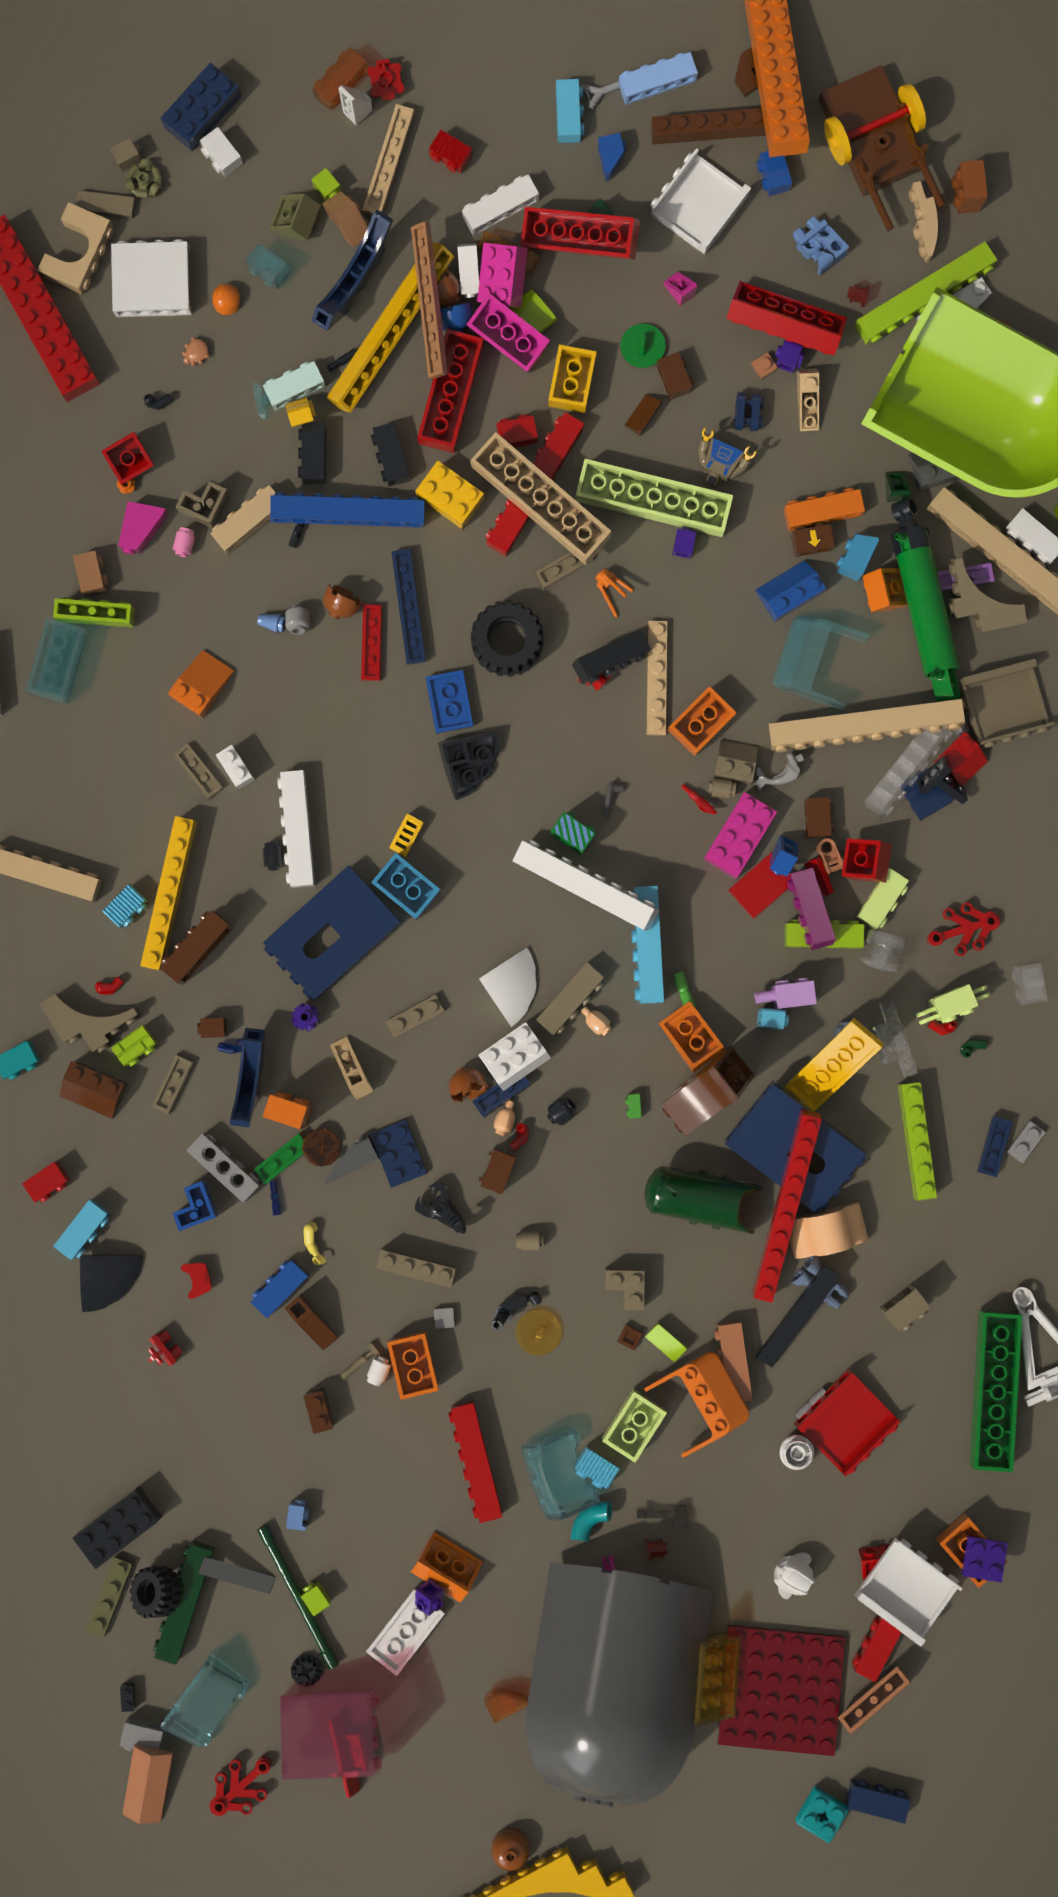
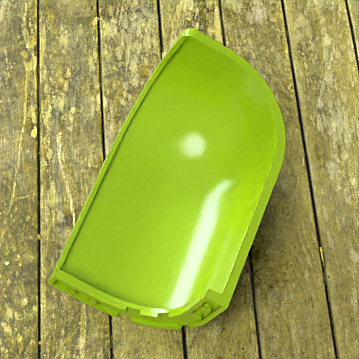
(974, 400)

